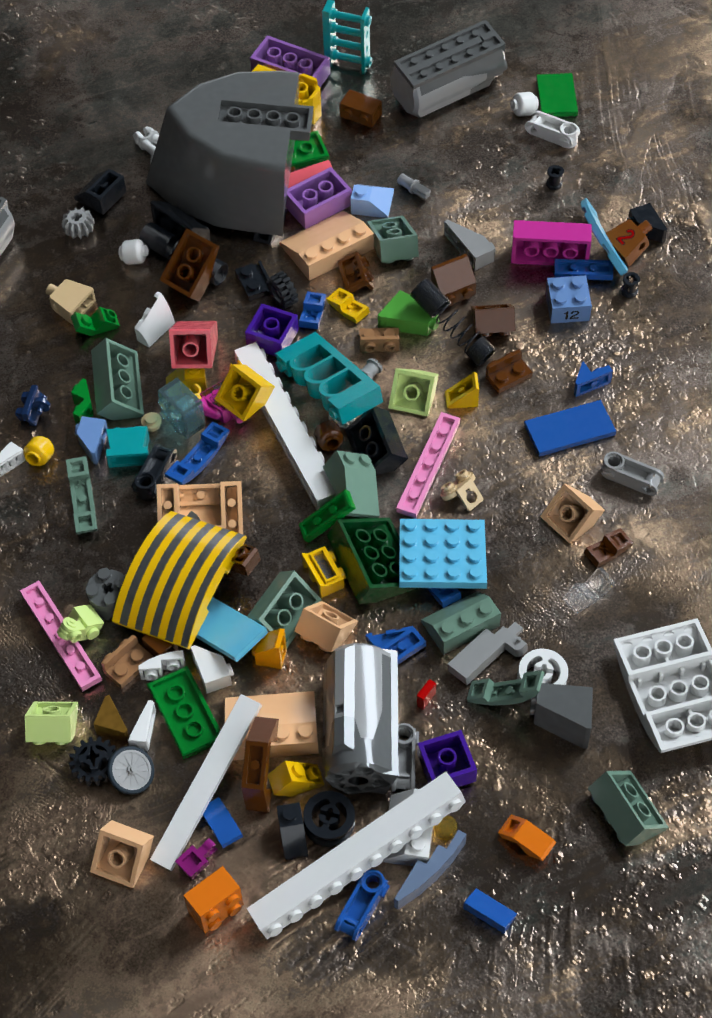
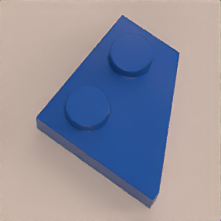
(406, 641)

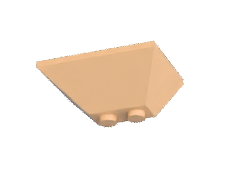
(213, 503)

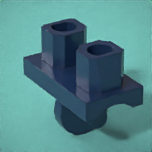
(34, 405)

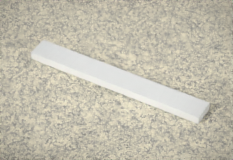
(206, 782)

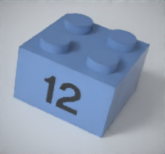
(568, 299)

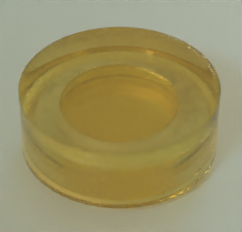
(446, 828)

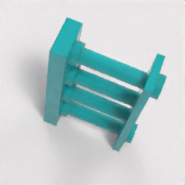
(331, 41)

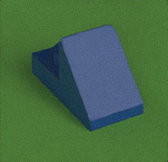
(589, 381)

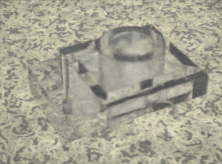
(585, 594)

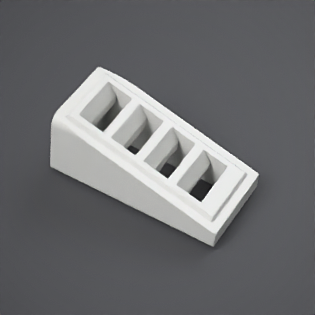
(10, 458)
(142, 732)

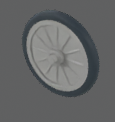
(130, 770)

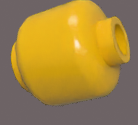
(38, 451)

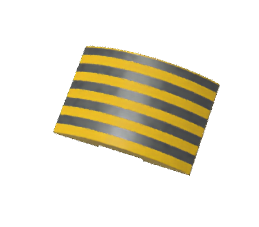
(175, 578)

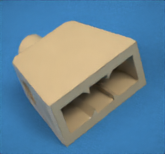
(70, 298)

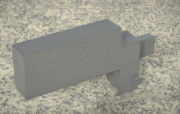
(485, 650)

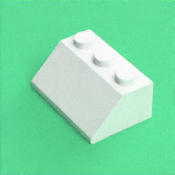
(414, 849)

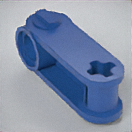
(362, 904)

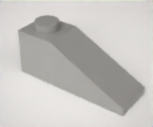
(468, 242)

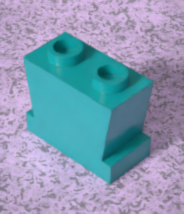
(127, 446)

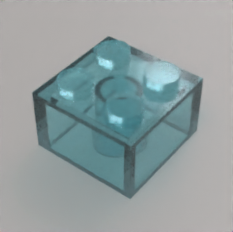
(181, 408)

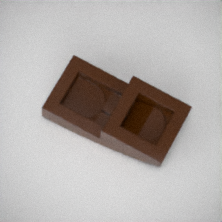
(609, 548)

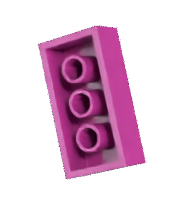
(545, 241)

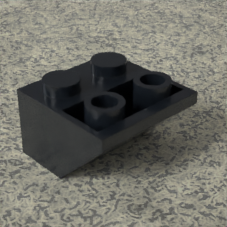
(102, 191)

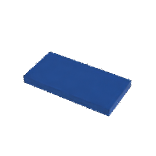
(570, 428)

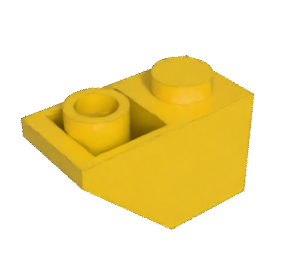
(295, 778)

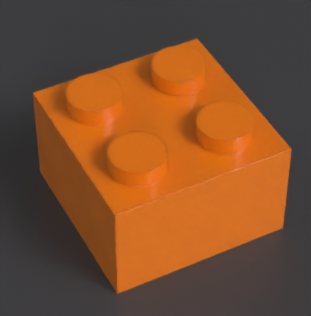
(214, 900)

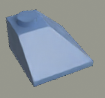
(371, 200)

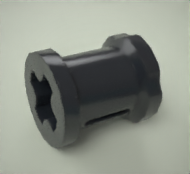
(555, 175)
(633, 286)

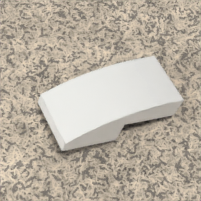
(153, 668)

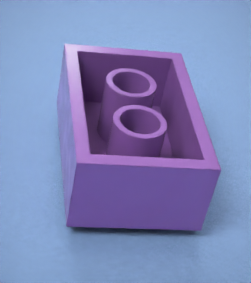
(318, 198)

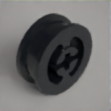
(329, 805)

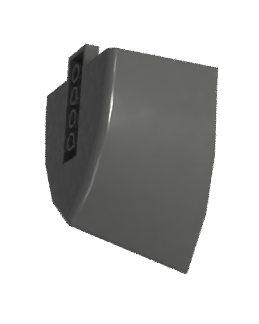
(231, 150)

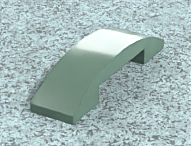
(81, 495)
(505, 692)

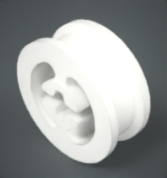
(546, 661)

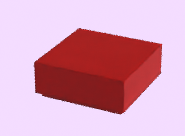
(426, 694)

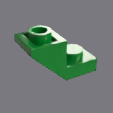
(100, 321)
(83, 401)

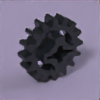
(83, 759)

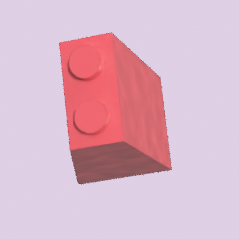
(193, 344)

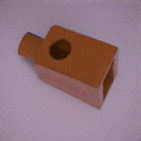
(630, 240)

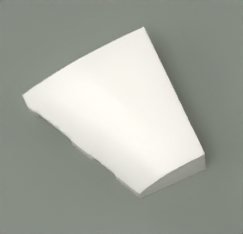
(154, 322)

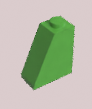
(406, 315)

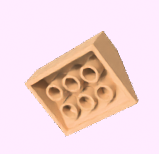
(327, 242)
(296, 722)

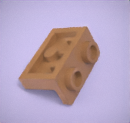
(379, 339)
(124, 662)

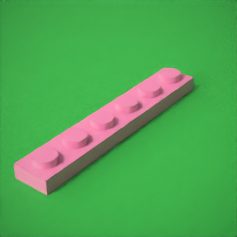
(428, 465)
(50, 620)

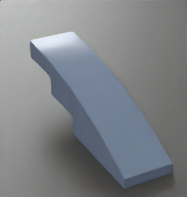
(424, 874)

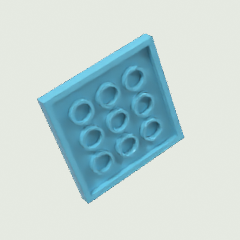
(442, 553)

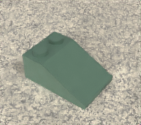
(394, 239)
(358, 476)

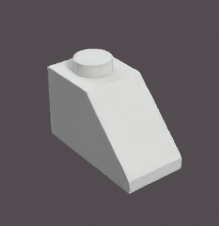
(212, 669)

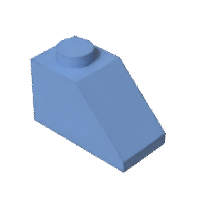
(92, 436)

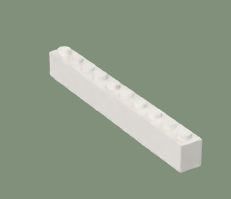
(289, 429)
(356, 855)

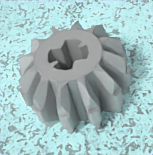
(77, 223)

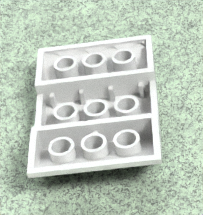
(670, 682)

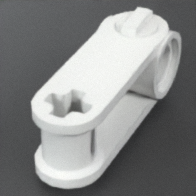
(553, 129)

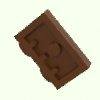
(355, 272)
(507, 371)

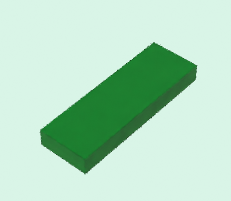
(326, 516)

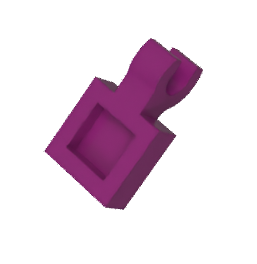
(195, 860)

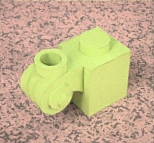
(81, 624)

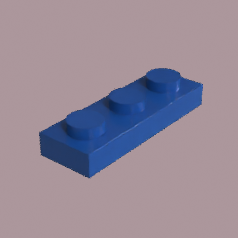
(591, 268)

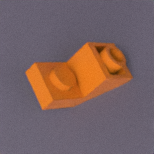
(527, 836)

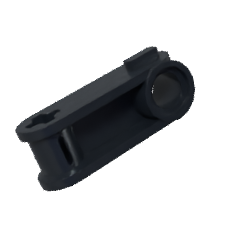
(153, 472)

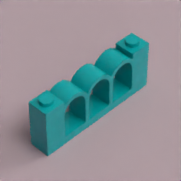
(313, 362)

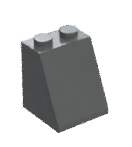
(564, 711)

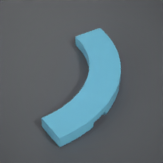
(592, 218)

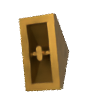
(109, 722)

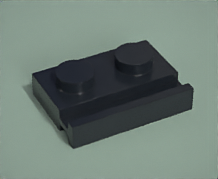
(253, 280)

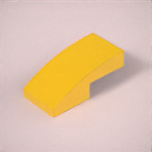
(346, 305)

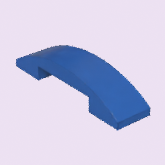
(200, 456)

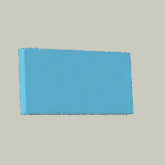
(229, 630)

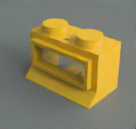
(324, 570)

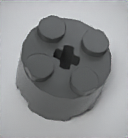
(103, 591)

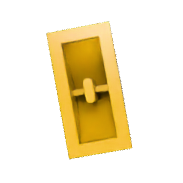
(464, 393)

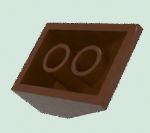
(191, 265)

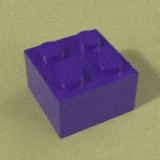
(272, 329)
(450, 755)

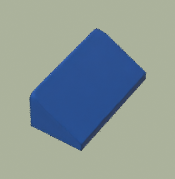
(489, 910)

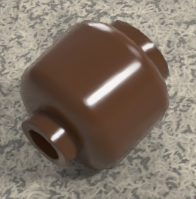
(328, 435)

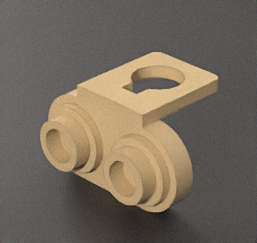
(463, 481)

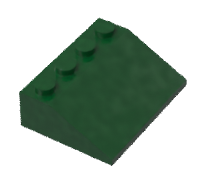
(369, 557)

